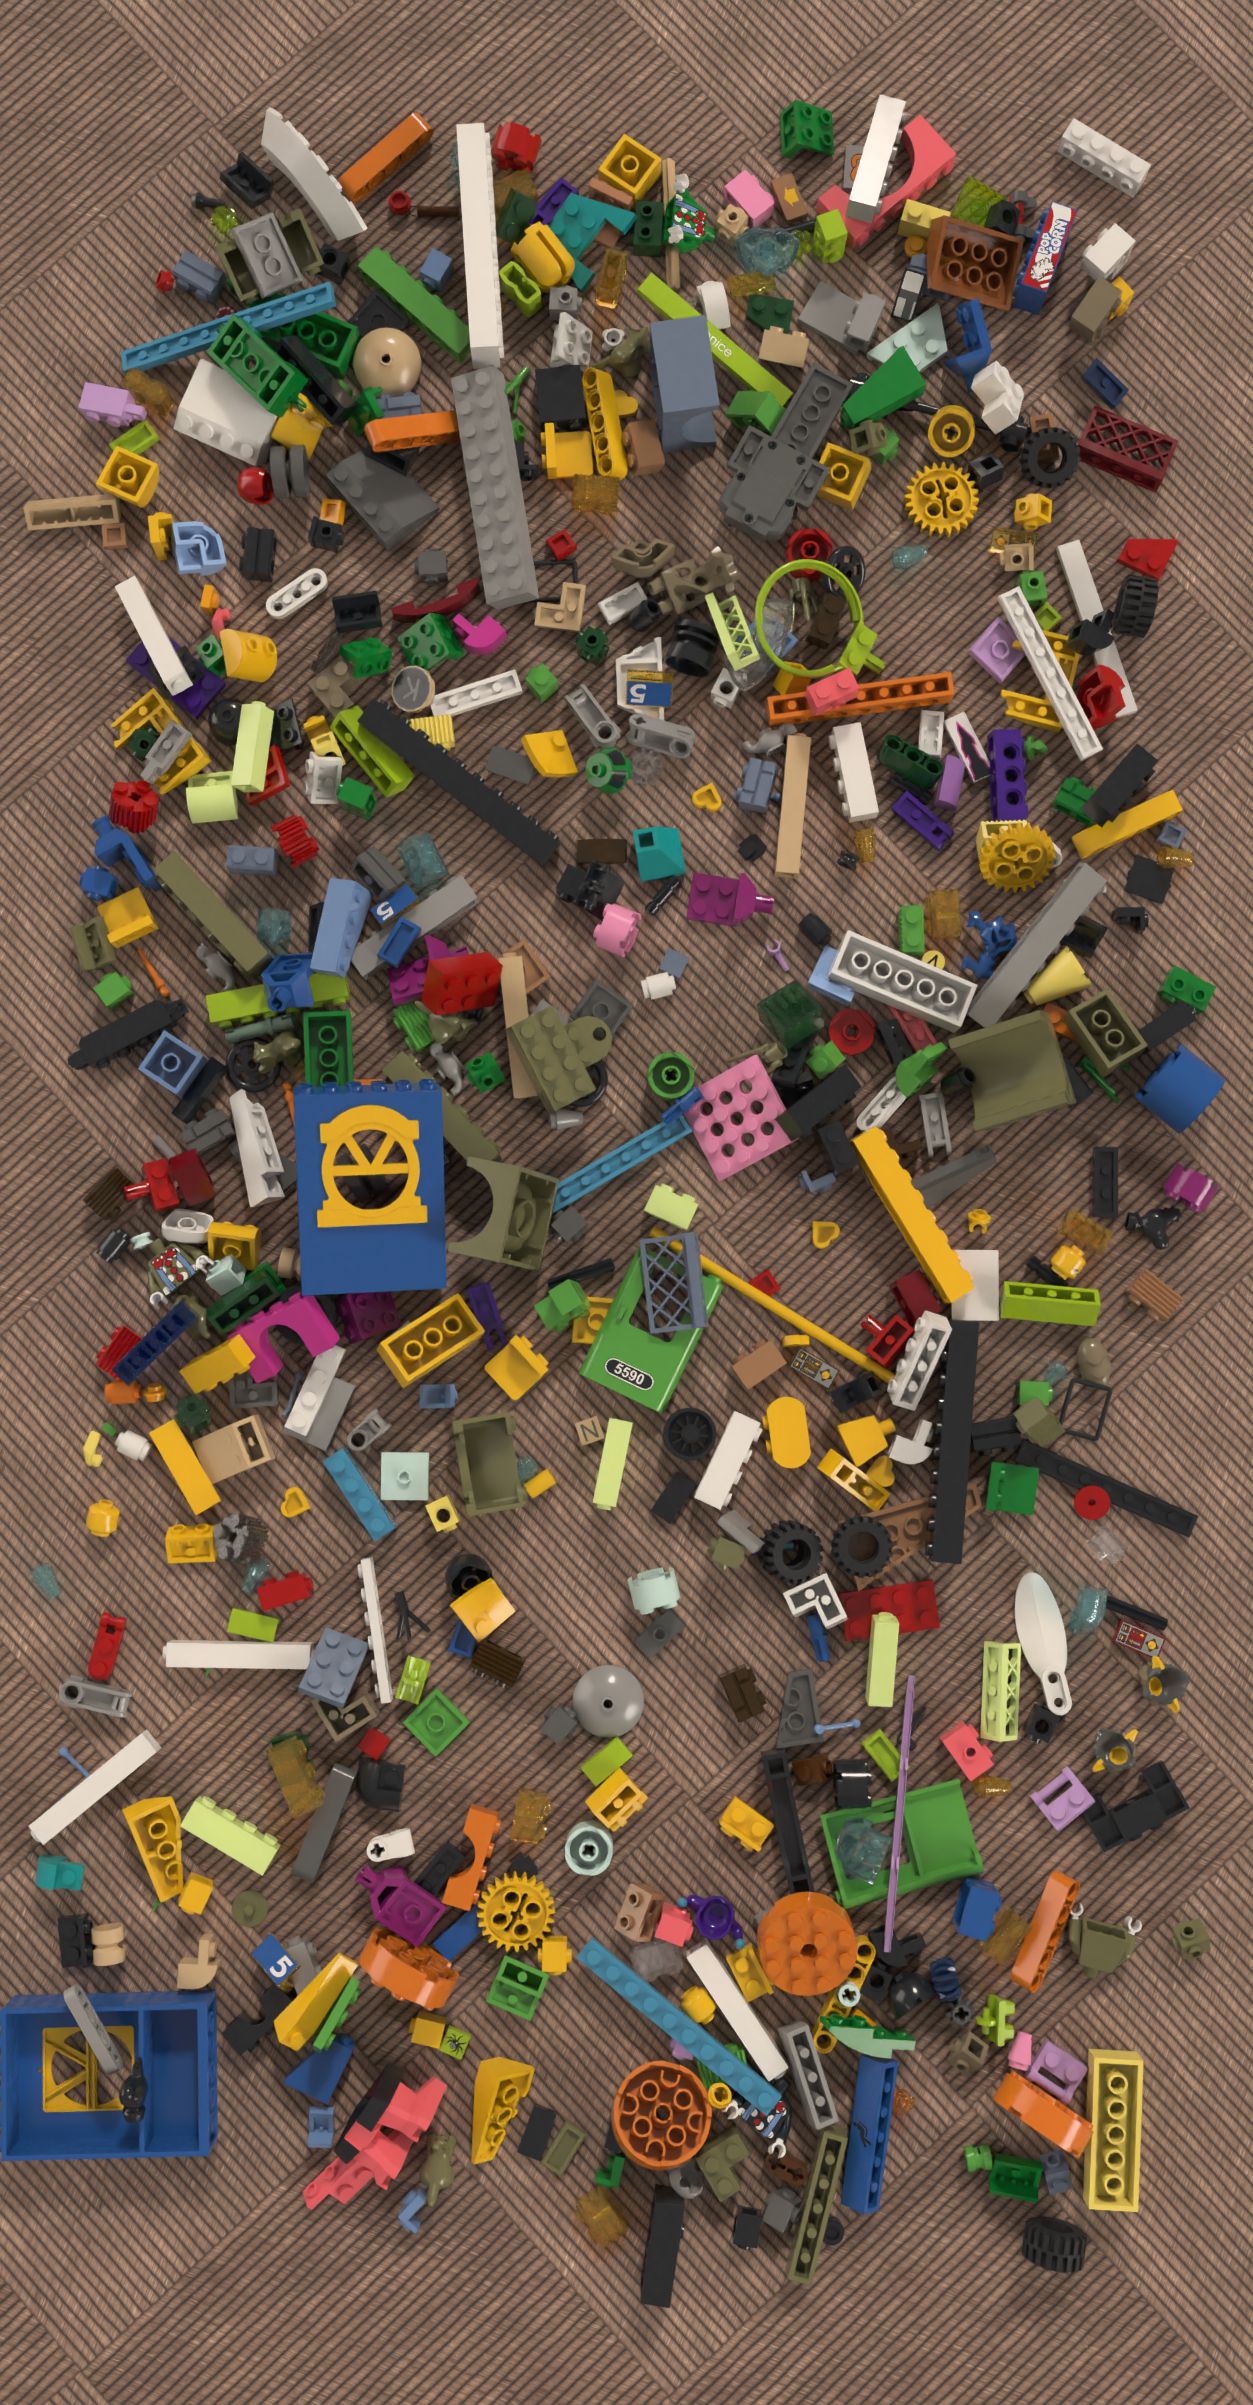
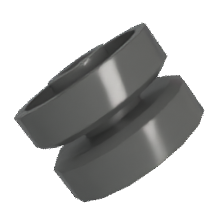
(290, 471)
(358, 1183)

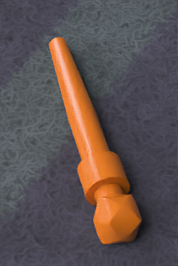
(164, 992)
(287, 1087)

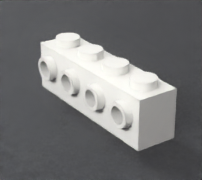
(1103, 157)
(854, 772)
(919, 1360)
(727, 1460)

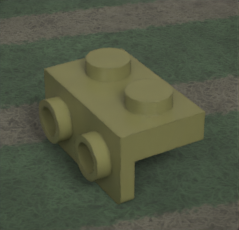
(93, 944)

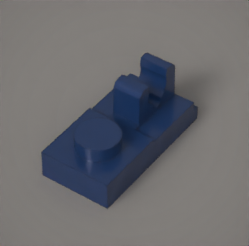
(1104, 384)

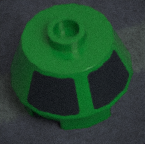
(608, 770)

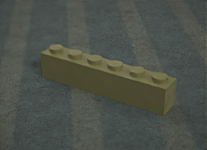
(816, 2204)

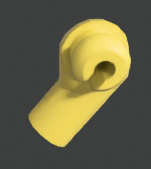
(89, 1449)

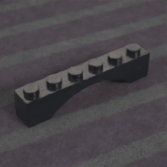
(787, 1821)

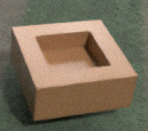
(114, 536)

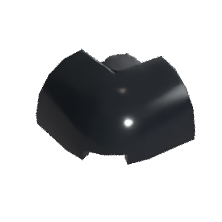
(380, 1783)

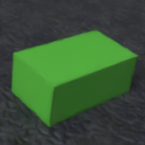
(110, 1429)

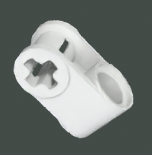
(395, 1844)

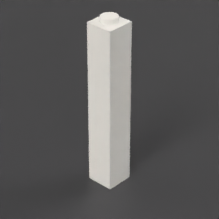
(153, 636)
(238, 1654)
(94, 1787)
(737, 2010)

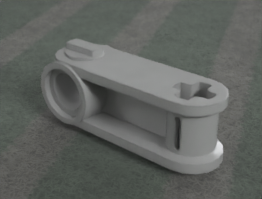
(592, 718)
(661, 736)
(95, 1696)

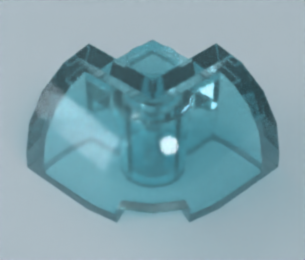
(767, 250)
(1089, 1610)
(862, 1849)

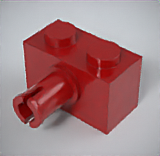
(156, 1186)
(889, 1340)

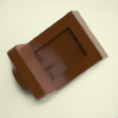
(812, 1769)

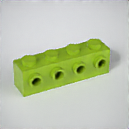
(374, 756)
(1047, 1305)

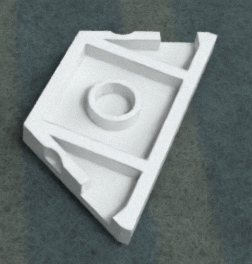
(642, 658)

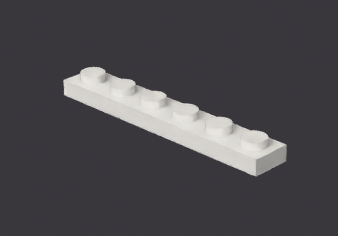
(376, 1639)

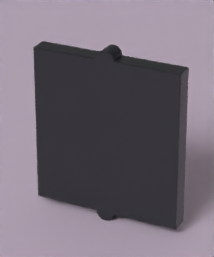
(1148, 879)

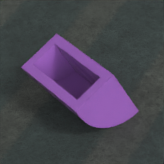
(949, 783)

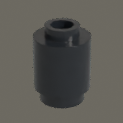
(644, 615)
(815, 930)
(957, 1082)
(113, 1245)

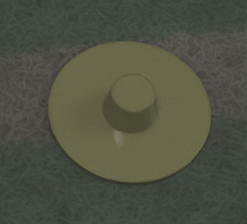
(250, 1908)

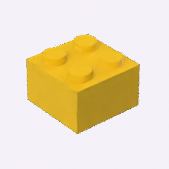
(631, 168)
(846, 476)

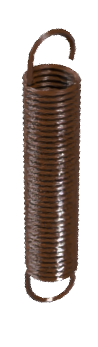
(437, 211)

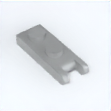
(934, 1122)

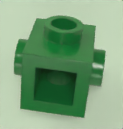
(212, 655)
(484, 1072)

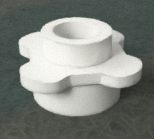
(610, 334)

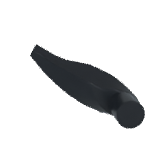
(915, 1721)

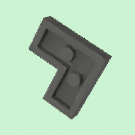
(246, 1394)

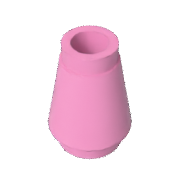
(1020, 2052)

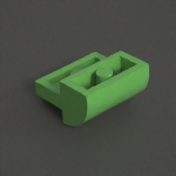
(918, 1069)
(517, 1987)

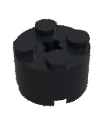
(851, 1783)

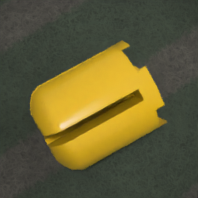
(543, 257)

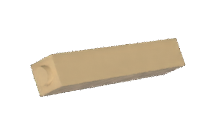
(792, 806)
(515, 1011)

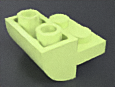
(211, 797)

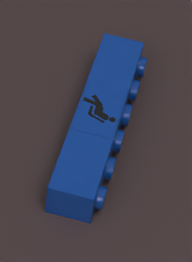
(869, 2133)

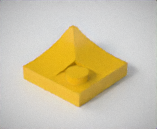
(550, 754)
(482, 1609)

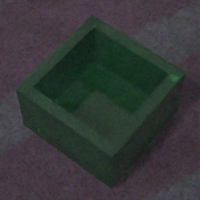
(790, 1014)

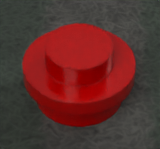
(399, 203)
(164, 281)

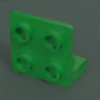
(806, 128)
(430, 642)
(1012, 1488)

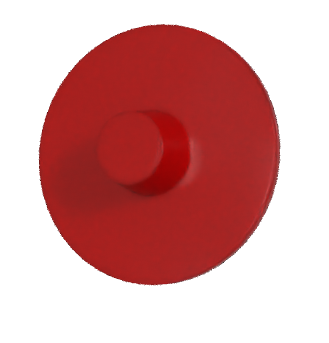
(1091, 1502)

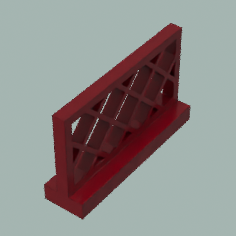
(1119, 462)

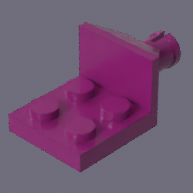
(725, 900)
(409, 978)
(401, 1903)

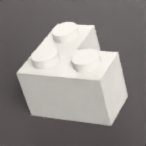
(1108, 254)
(999, 395)
(820, 1595)

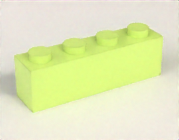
(230, 1834)

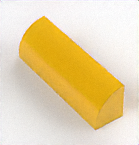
(185, 1467)

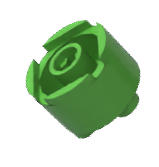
(670, 1063)

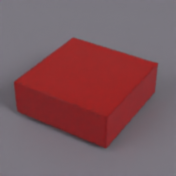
(561, 545)
(765, 1283)
(374, 1743)

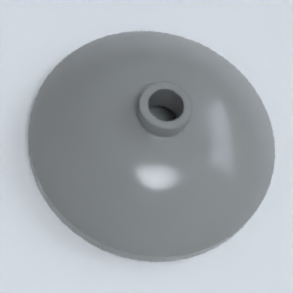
(613, 1684)

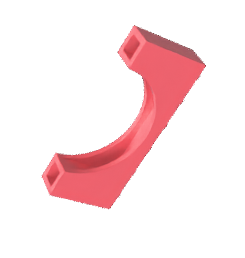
(929, 160)

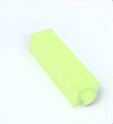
(252, 747)
(612, 1463)
(882, 1660)

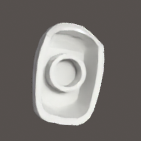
(186, 1226)

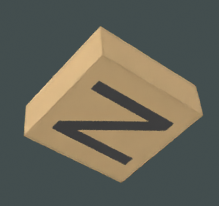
(589, 1430)

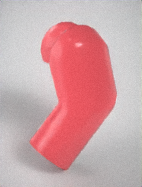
(218, 620)

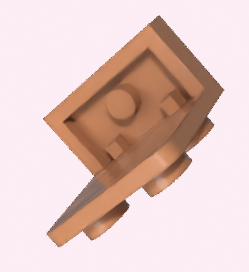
(602, 192)

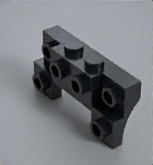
(1138, 1813)

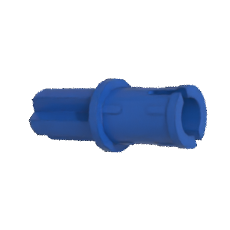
(682, 1105)
(818, 1637)

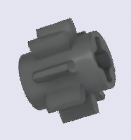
(965, 2013)

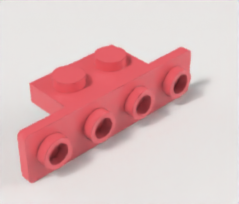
(338, 2180)

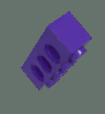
(1011, 742)

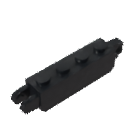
(127, 1033)

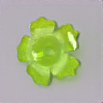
(224, 218)
(804, 246)

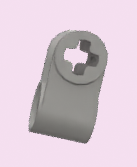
(369, 1430)

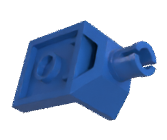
(975, 339)
(115, 845)
(288, 982)

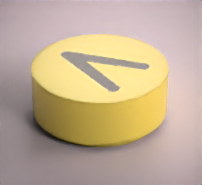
(934, 958)

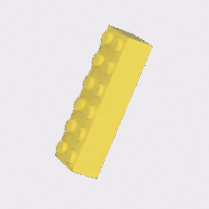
(1114, 2147)

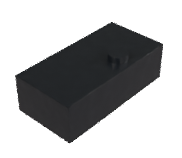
(662, 2247)

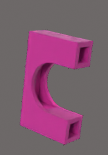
(301, 1315)

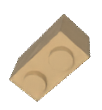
(784, 347)

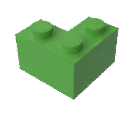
(756, 410)
(563, 1305)

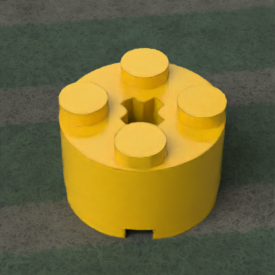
(957, 443)

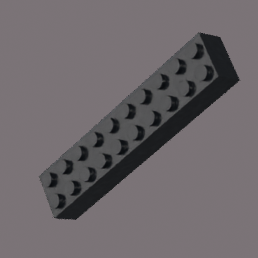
(953, 1444)

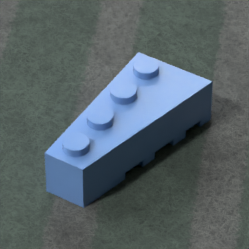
(340, 926)

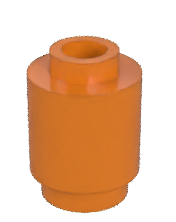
(120, 1393)

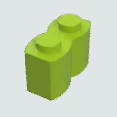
(520, 289)

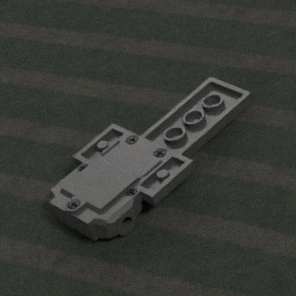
(780, 469)

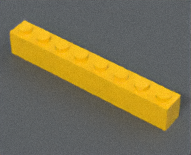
(911, 1215)

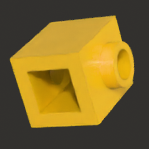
(554, 1955)

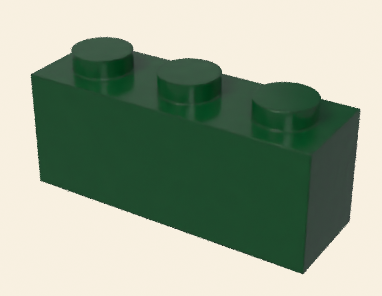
(242, 1302)

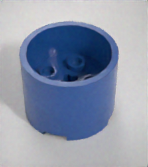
(1180, 1088)

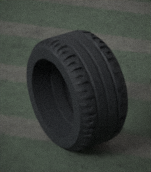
(329, 1306)

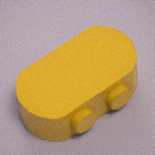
(787, 1432)

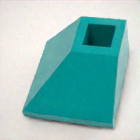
(658, 853)

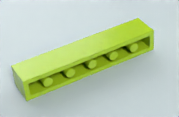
(251, 1002)

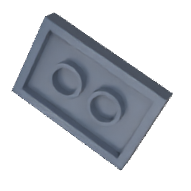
(333, 1667)

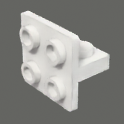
(571, 343)

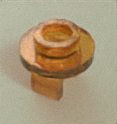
(902, 2102)

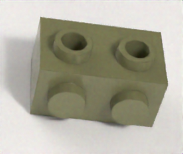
(1038, 1422)
(726, 1552)

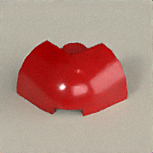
(1101, 696)

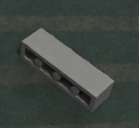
(808, 2074)

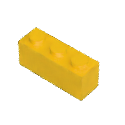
(218, 1365)

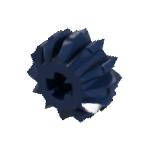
(945, 1979)

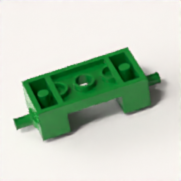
(272, 381)

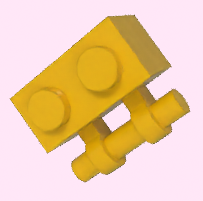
(616, 1800)

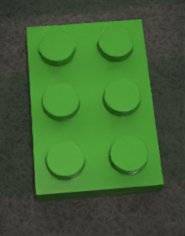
(337, 2016)

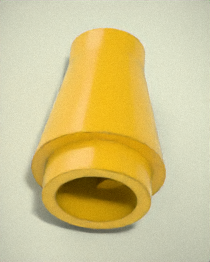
(721, 2093)

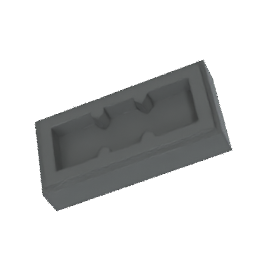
(659, 1633)

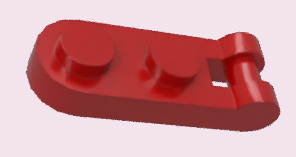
(106, 1646)

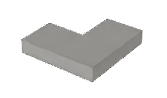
(739, 1528)

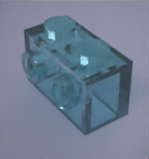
(422, 860)

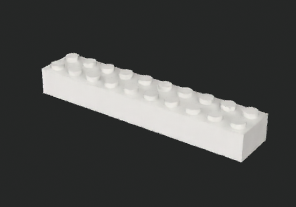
(480, 245)

